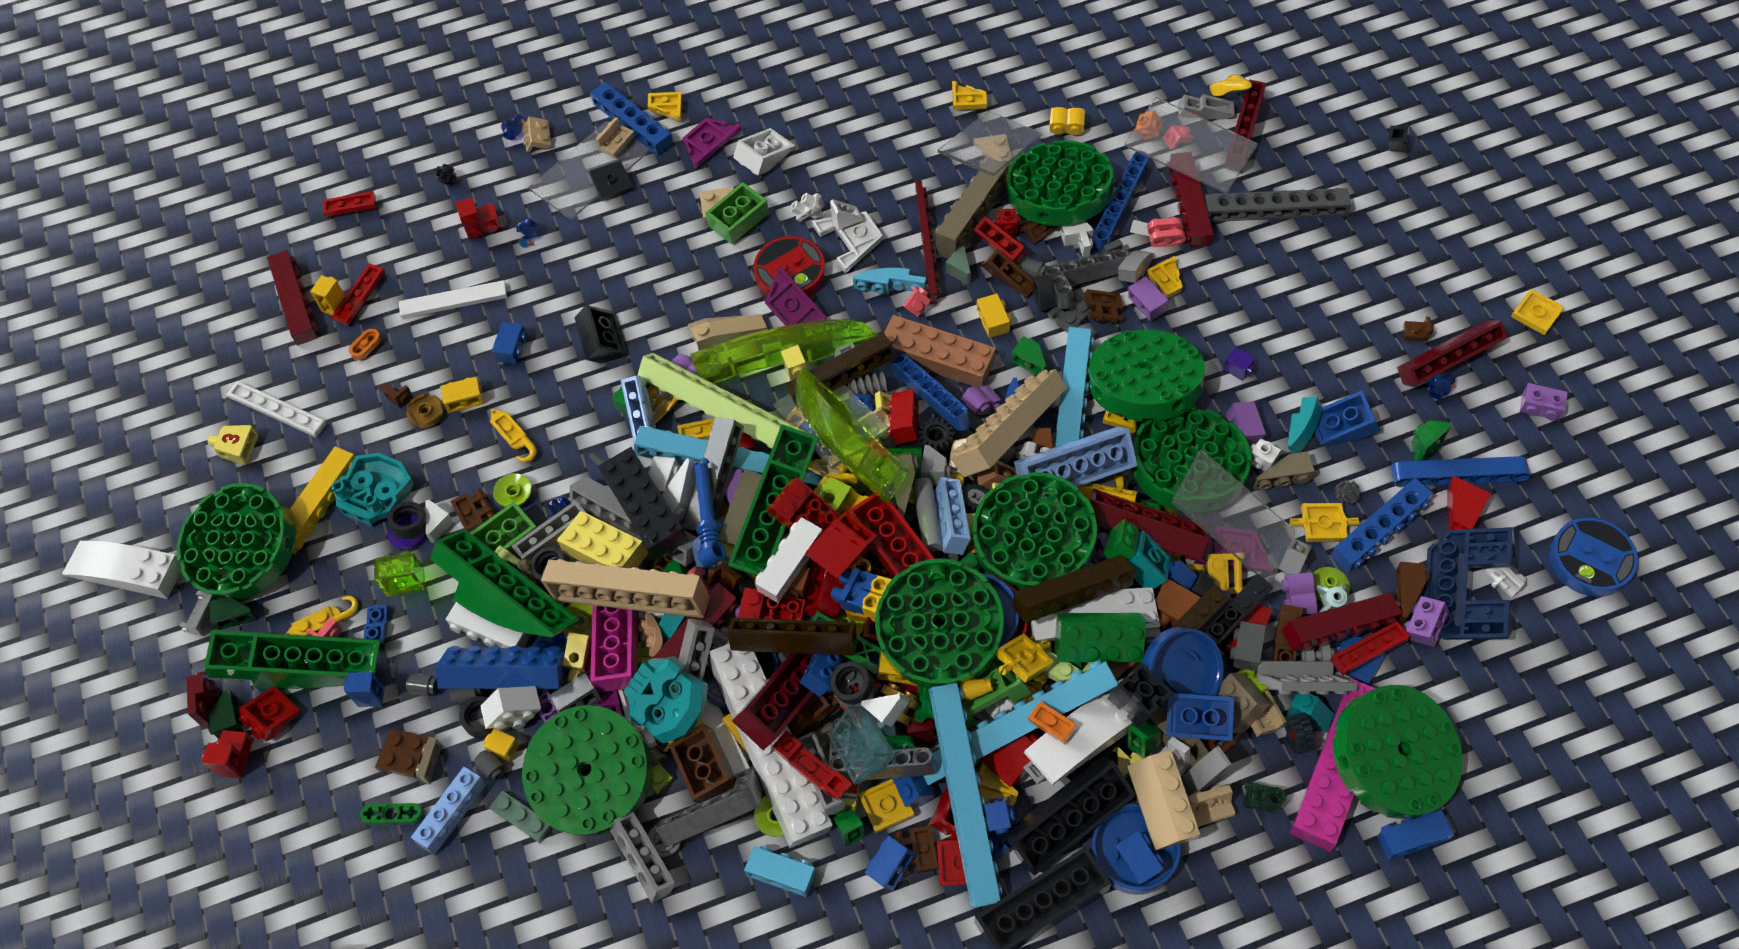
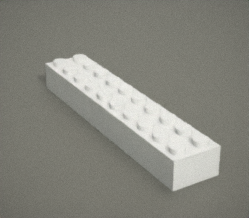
(788, 792)

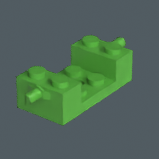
(1003, 685)

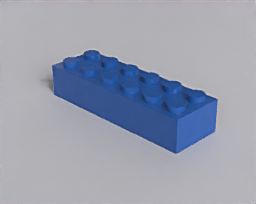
(501, 667)

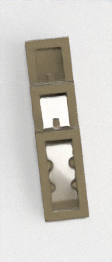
(739, 507)

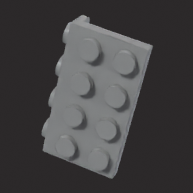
(1302, 677)

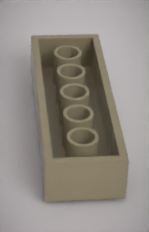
(968, 211)

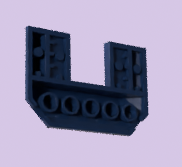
(1451, 581)

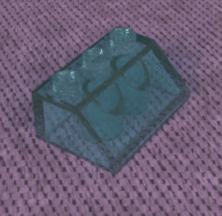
(860, 744)

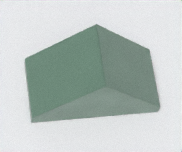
(958, 265)

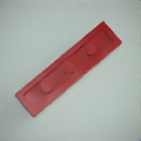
(358, 294)
(1369, 648)

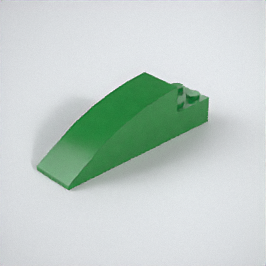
(761, 531)
(497, 589)
(288, 659)

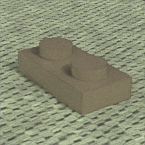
(430, 754)

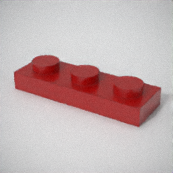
(349, 204)

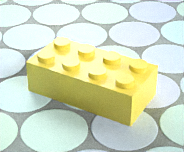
(601, 543)

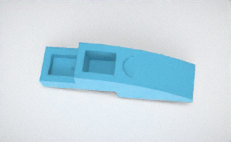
(885, 278)

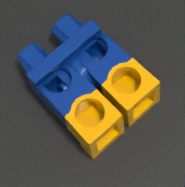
(860, 592)

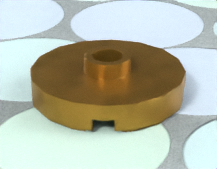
(422, 404)

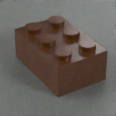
(703, 764)

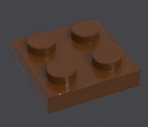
(401, 753)

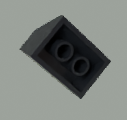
(600, 334)

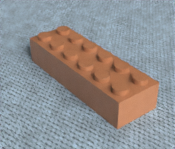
(942, 351)

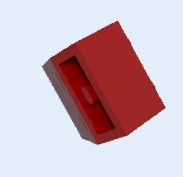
(800, 501)
(841, 545)
(759, 606)

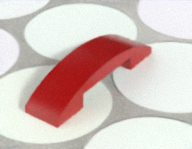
(810, 766)

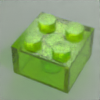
(399, 574)

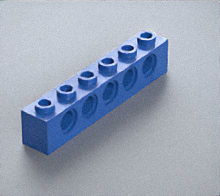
(646, 130)
(1413, 492)

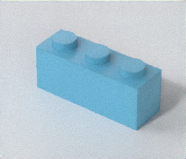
(780, 870)

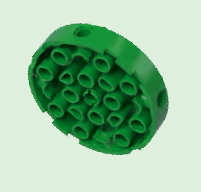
(1060, 183)
(1146, 375)
(1169, 447)
(1031, 504)
(236, 542)
(946, 653)
(1397, 751)
(557, 764)

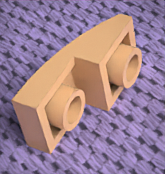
(651, 634)

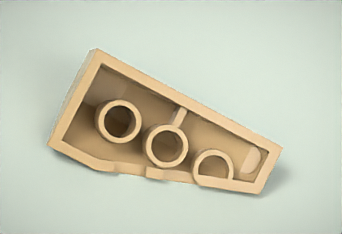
(721, 329)

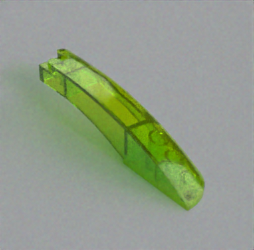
(764, 347)
(847, 437)

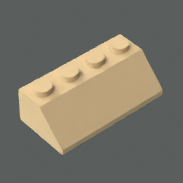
(1163, 800)

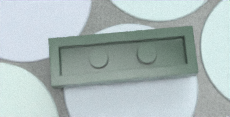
(520, 816)

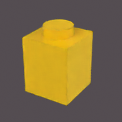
(501, 745)

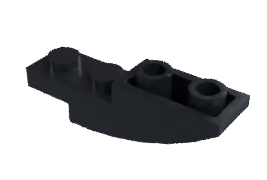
(1238, 609)

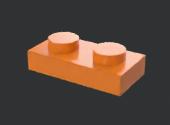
(1052, 722)

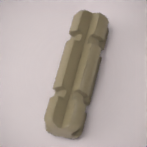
(523, 566)

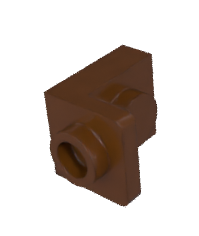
(1418, 330)
(396, 396)
(725, 576)

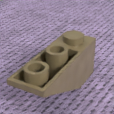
(1289, 470)
(1197, 749)

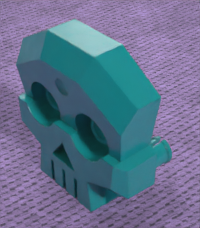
(367, 500)
(679, 708)

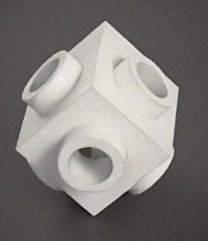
(1264, 455)

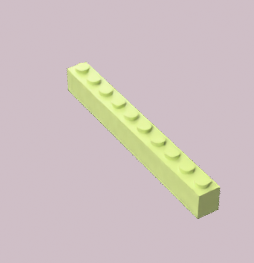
(710, 398)

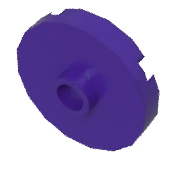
(406, 544)

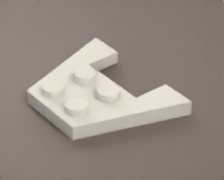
(859, 238)

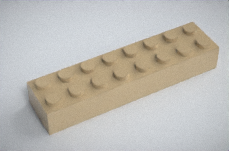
(1008, 422)
(626, 588)

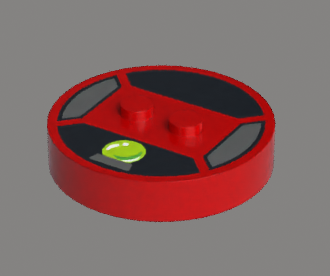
(797, 257)

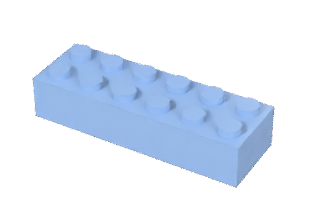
(1084, 458)

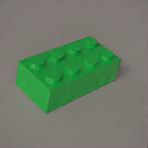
(1100, 636)

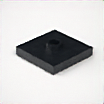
(611, 180)

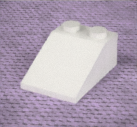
(762, 151)
(681, 490)

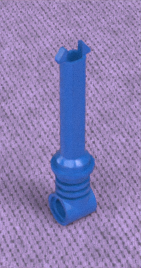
(708, 528)

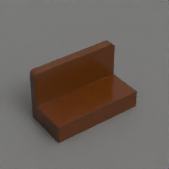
(1035, 230)

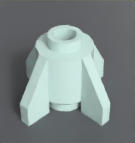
(1328, 596)

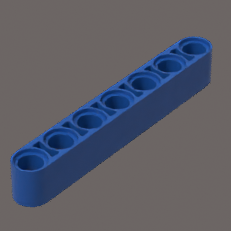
(1120, 201)
(931, 392)
(1470, 470)

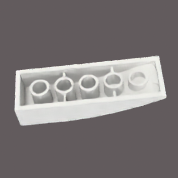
(124, 567)
(1121, 601)
(1097, 728)

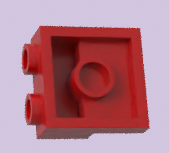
(268, 714)

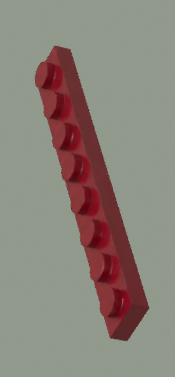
(928, 248)

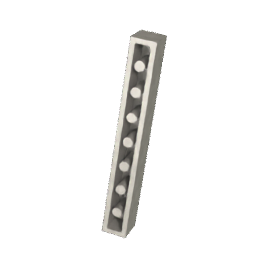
(603, 504)

